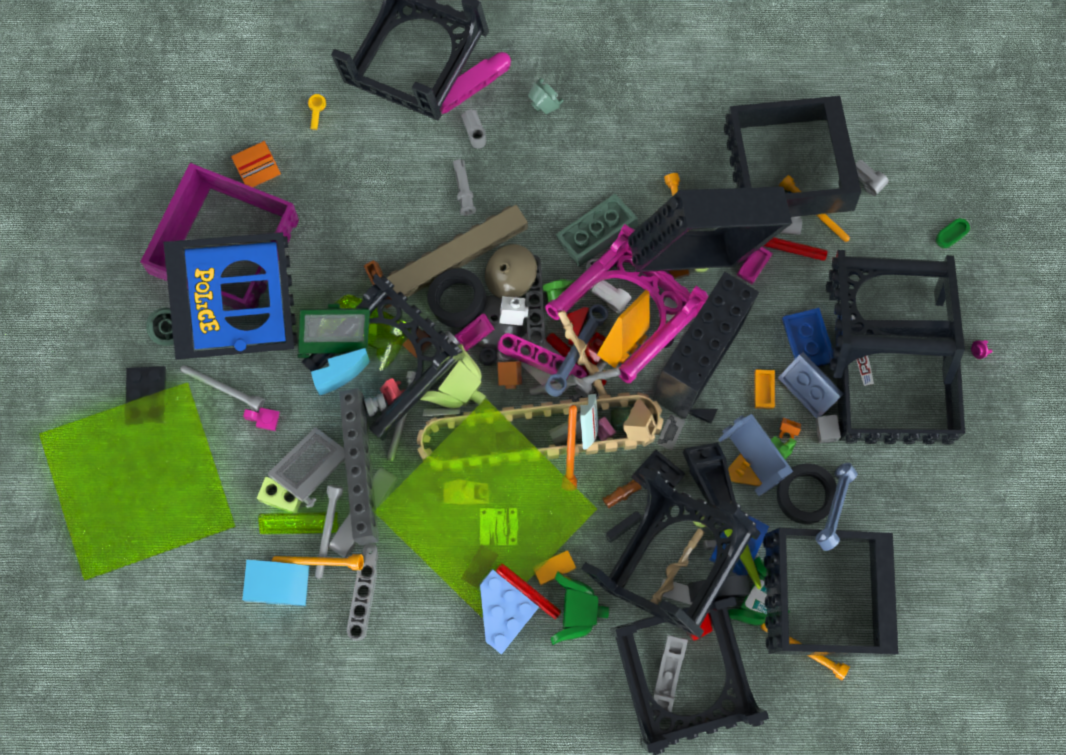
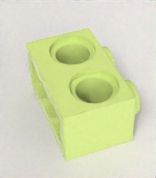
(277, 500)

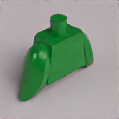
(580, 610)

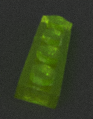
(295, 523)

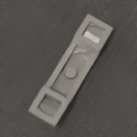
(669, 672)

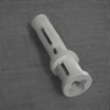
(465, 195)

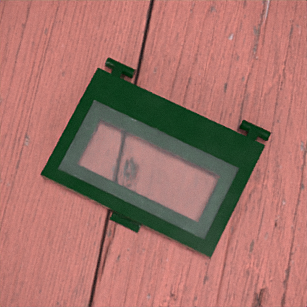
(332, 330)

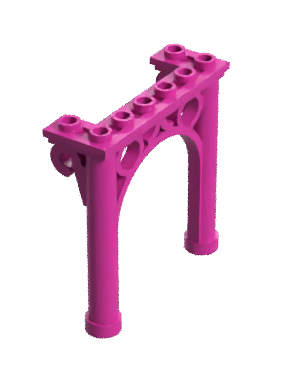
(687, 303)

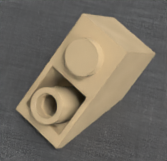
(640, 423)

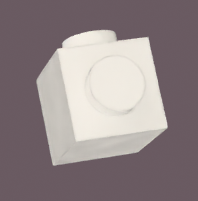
(513, 310)

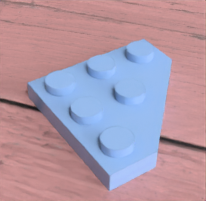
(503, 610)

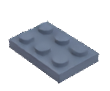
(810, 385)

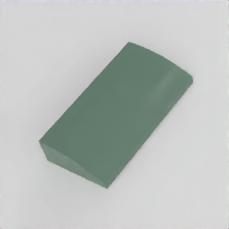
(596, 229)

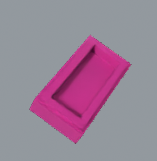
(754, 265)
(474, 332)

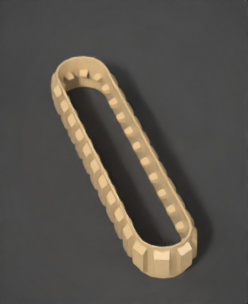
(547, 409)

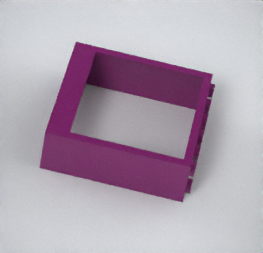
(184, 210)

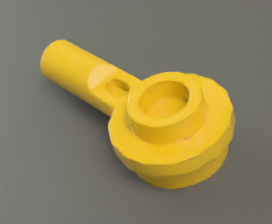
(317, 104)

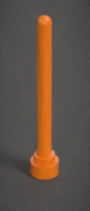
(571, 445)

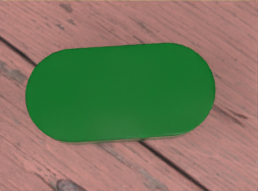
(952, 233)

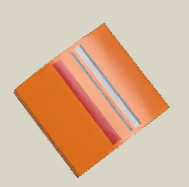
(256, 164)

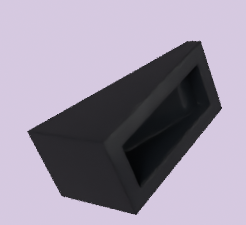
(704, 414)

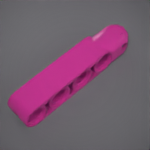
(476, 79)
(534, 351)

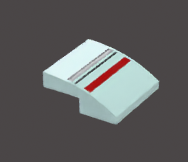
(589, 421)

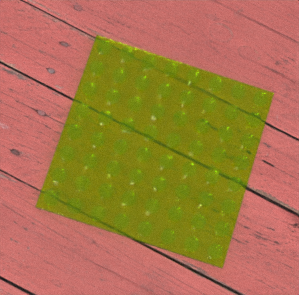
(136, 481)
(483, 504)

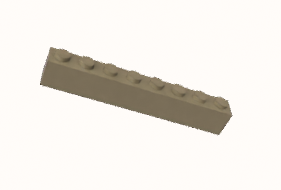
(459, 251)

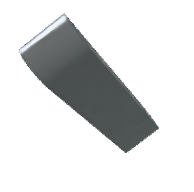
(537, 309)

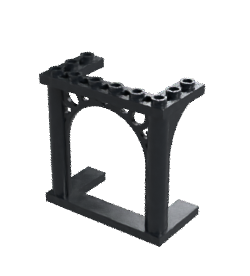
(426, 99)
(854, 345)
(659, 503)
(746, 709)

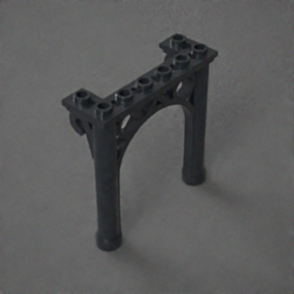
(441, 361)

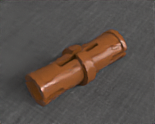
(621, 493)

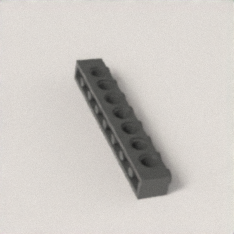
(358, 467)

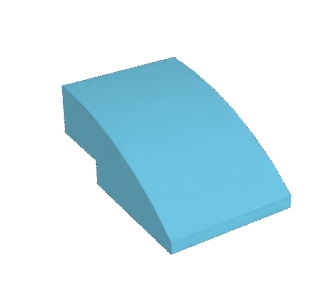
(341, 371)
(275, 583)

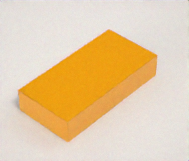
(764, 389)
(560, 562)

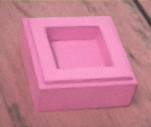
(605, 429)

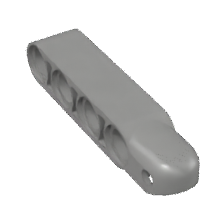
(370, 561)

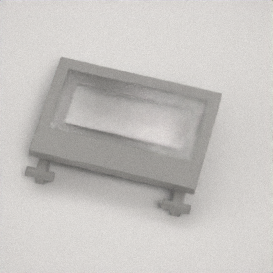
(308, 465)

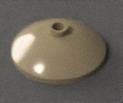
(519, 272)

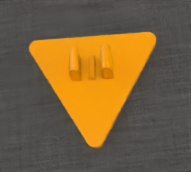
(742, 472)

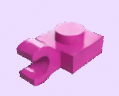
(265, 419)

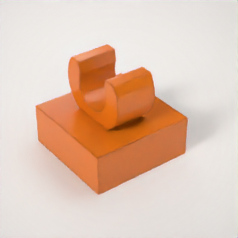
(790, 427)

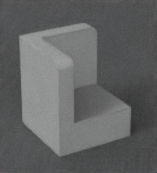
(827, 429)

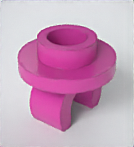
(980, 350)

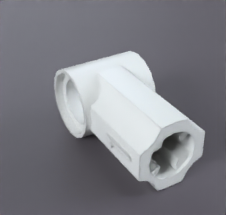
(615, 298)

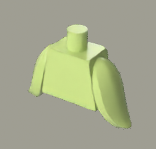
(459, 386)

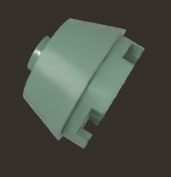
(544, 97)
(160, 326)

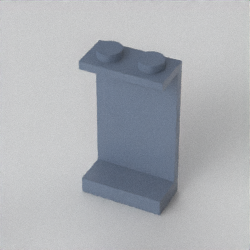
(758, 452)

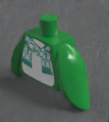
(753, 607)

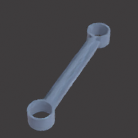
(573, 354)
(827, 537)

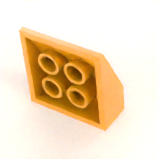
(627, 332)

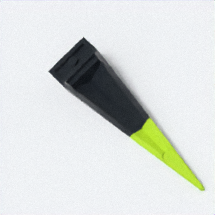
(711, 474)

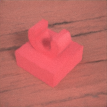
(391, 391)

